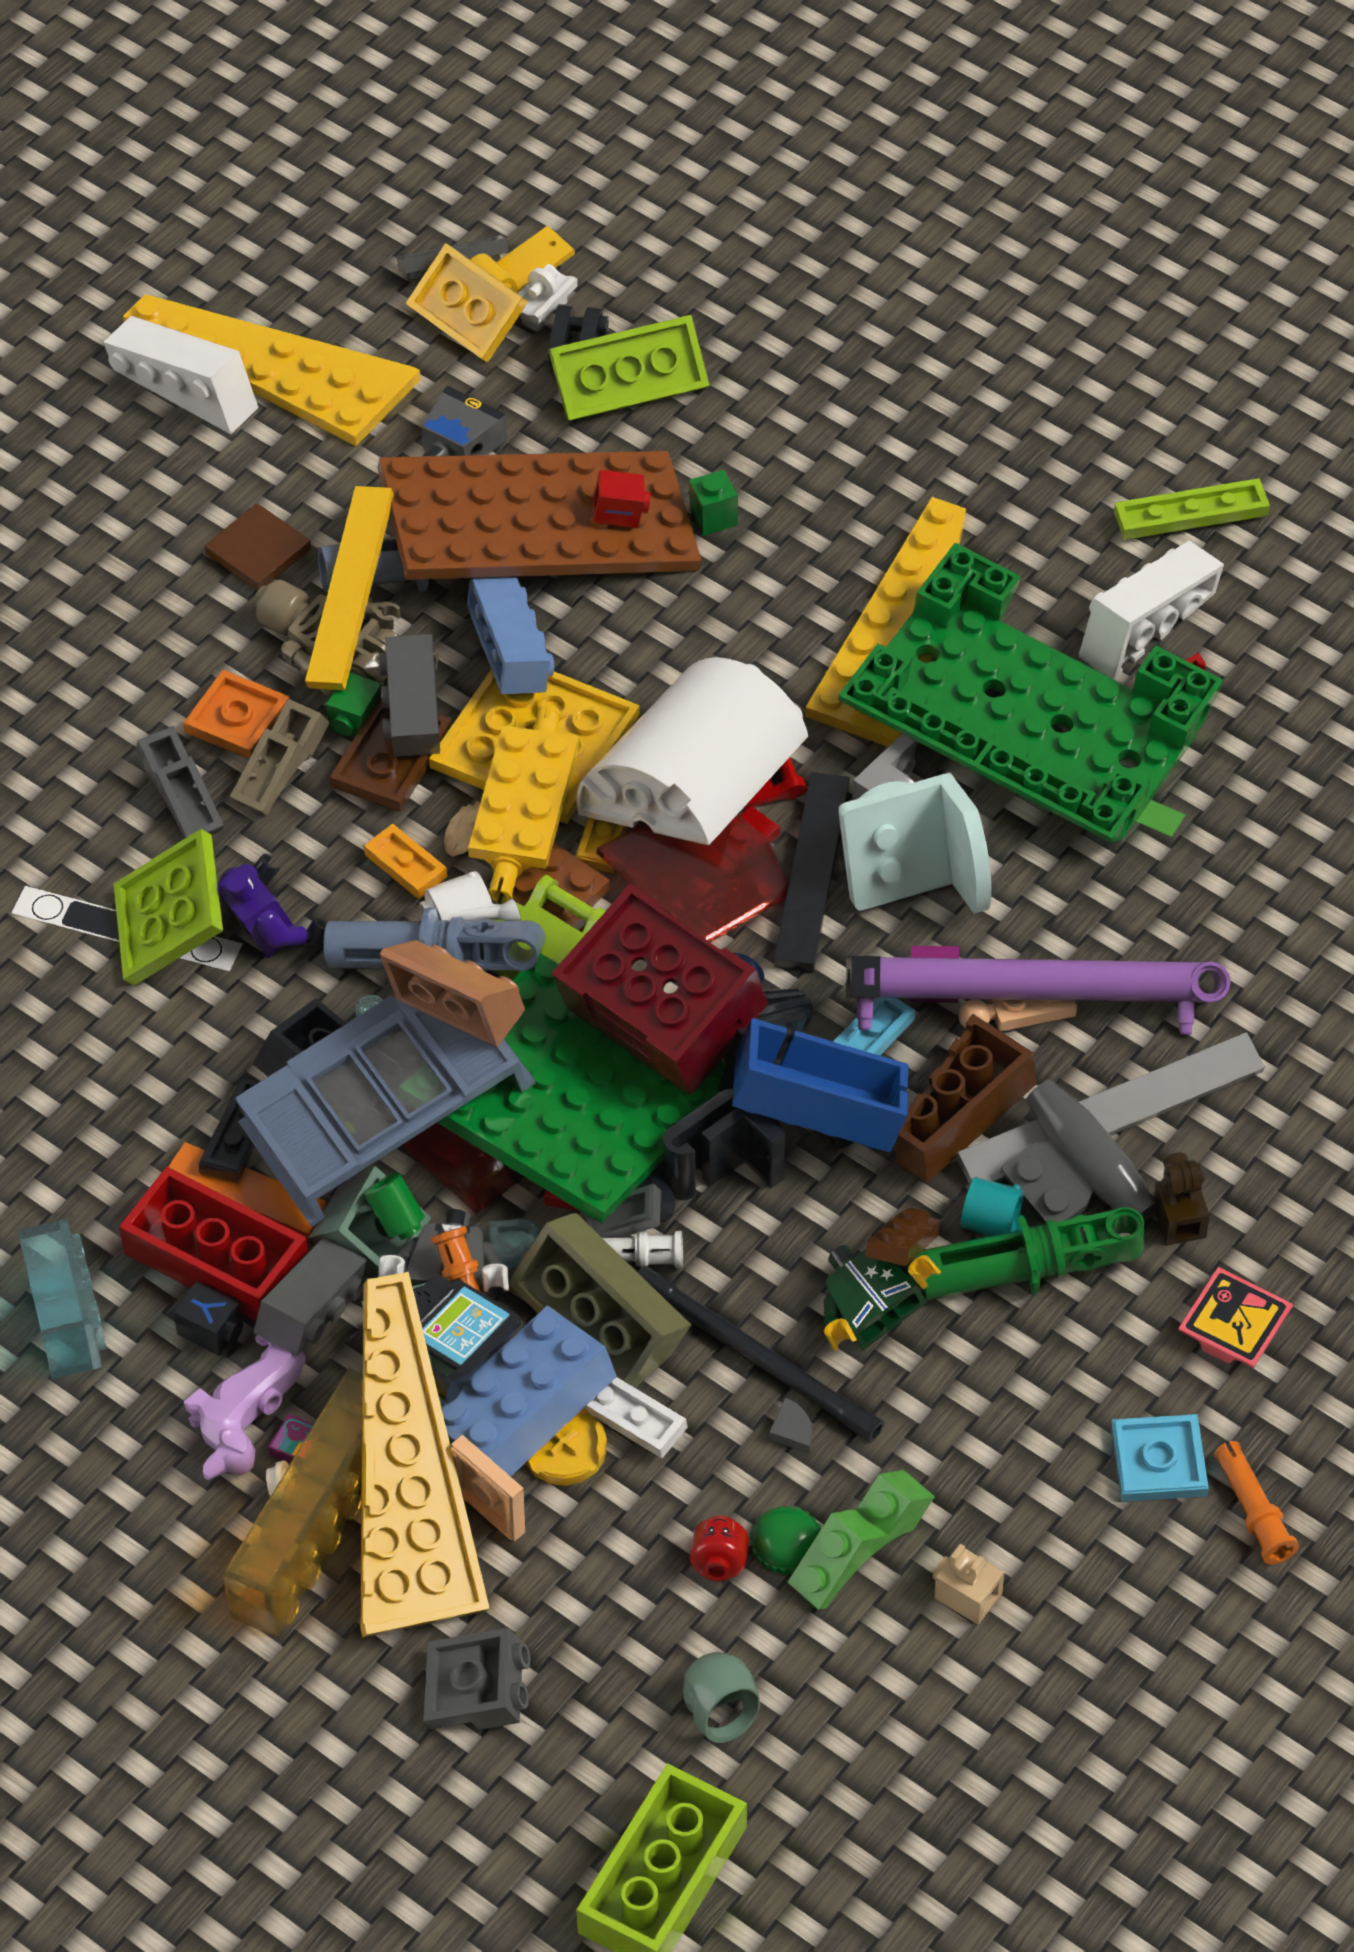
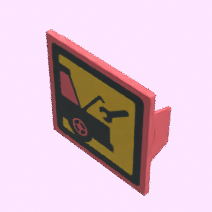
(1235, 1318)

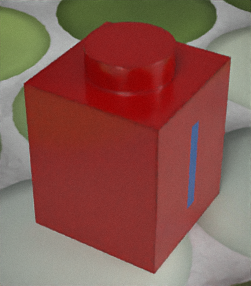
(620, 499)

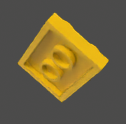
(466, 302)

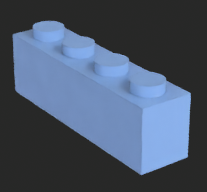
(509, 635)

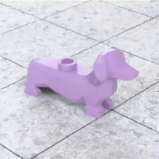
(238, 1403)

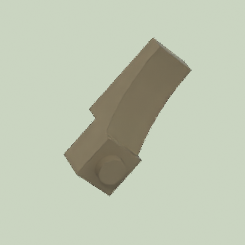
(279, 756)

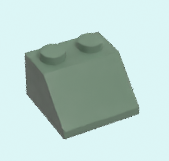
(355, 1226)

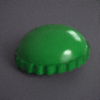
(783, 1538)

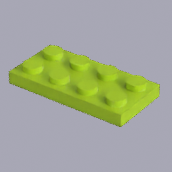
(629, 368)

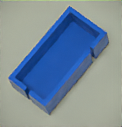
(821, 1086)

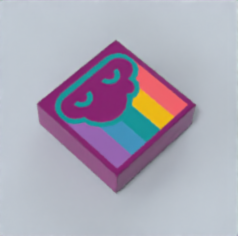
(289, 1438)

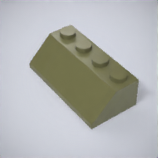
(601, 1295)

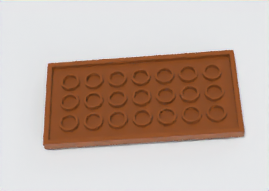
(531, 516)

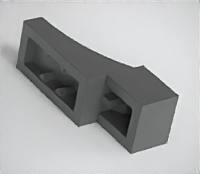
(178, 782)

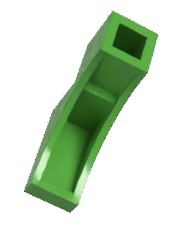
(852, 1536)

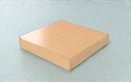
(489, 1489)

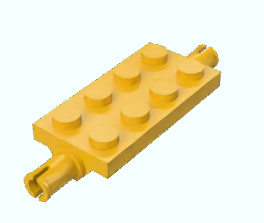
(523, 800)

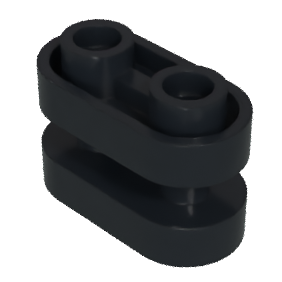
(565, 322)

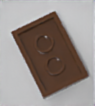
(373, 772)

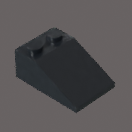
(296, 1035)

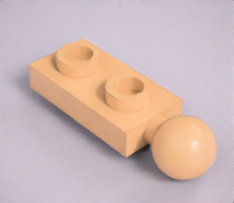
(1017, 1013)

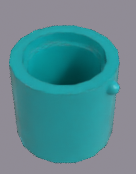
(991, 1207)

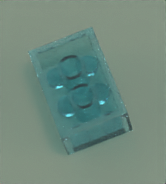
(63, 1298)

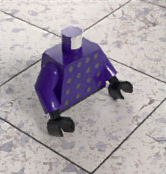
(259, 912)

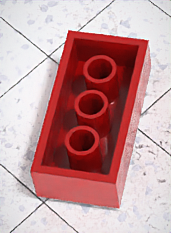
(210, 1240)

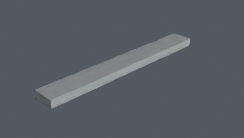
(1129, 1102)

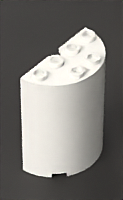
(696, 753)

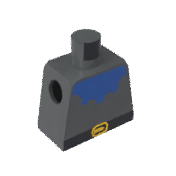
(462, 426)

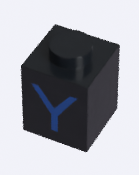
(208, 1318)

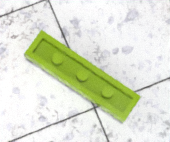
(1191, 509)

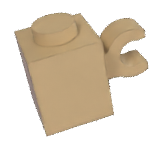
(968, 1584)

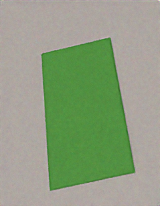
(1161, 818)

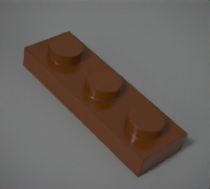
(903, 1237)

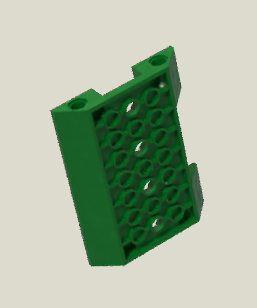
(1012, 735)

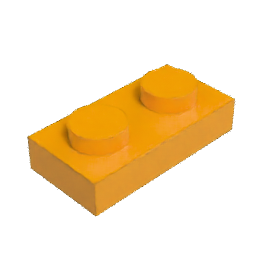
(405, 861)

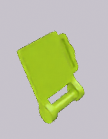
(559, 935)

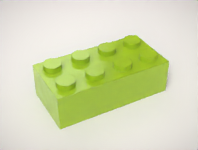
(662, 1865)

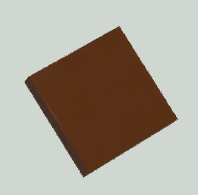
(258, 547)

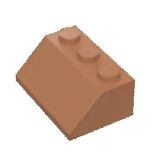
(453, 990)

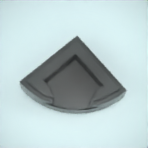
(792, 1427)

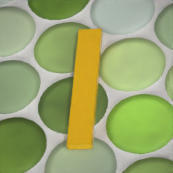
(349, 588)

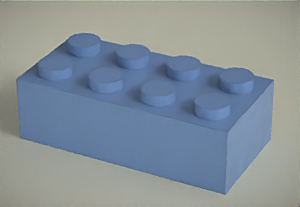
(529, 1390)

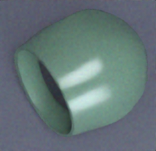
(715, 1682)

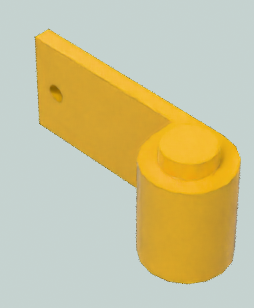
(532, 254)

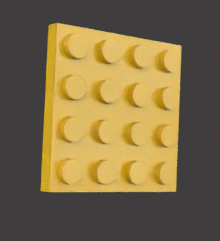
(585, 710)

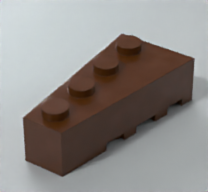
(964, 1098)

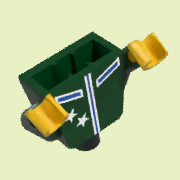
(871, 1295)

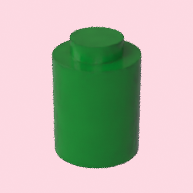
(395, 1206)

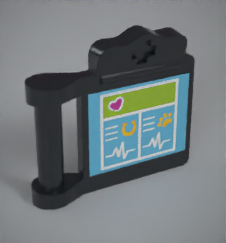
(461, 1330)

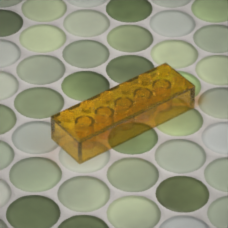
(301, 1517)

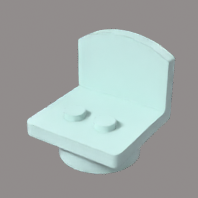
(913, 841)

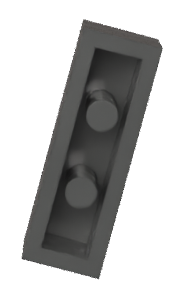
(410, 695)
(311, 1296)

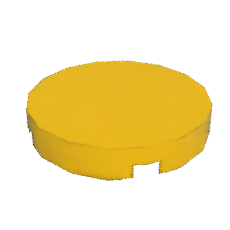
(572, 1453)

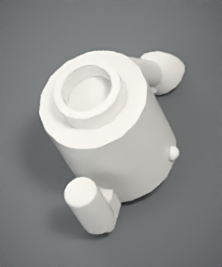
(469, 899)

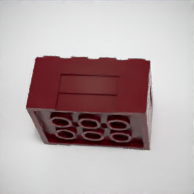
(674, 1032)

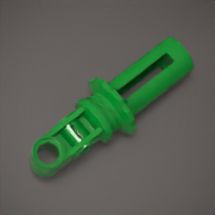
(1035, 1252)

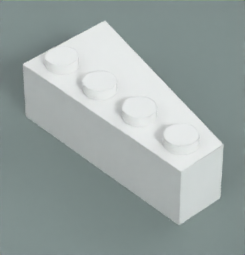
(184, 370)
(1147, 606)

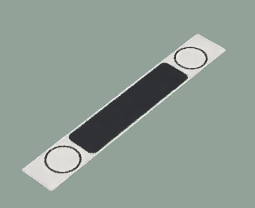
(103, 923)

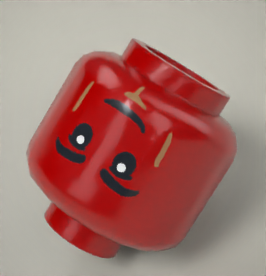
(719, 1546)

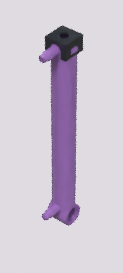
(1031, 980)

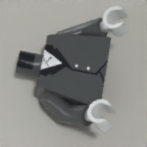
(424, 1262)

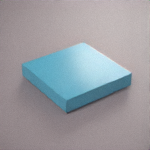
(1159, 1458)

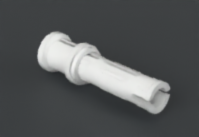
(643, 1248)

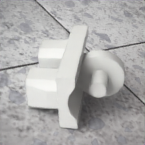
(544, 293)

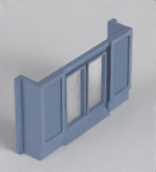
(366, 1096)

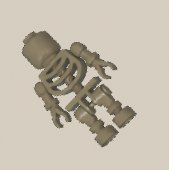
(290, 613)

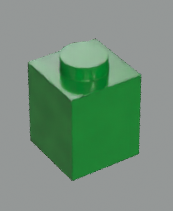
(713, 502)
(351, 708)

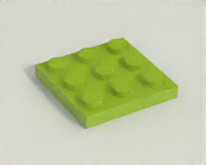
(167, 907)

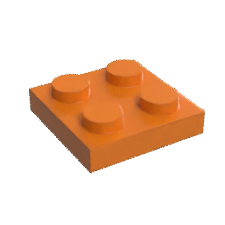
(235, 713)

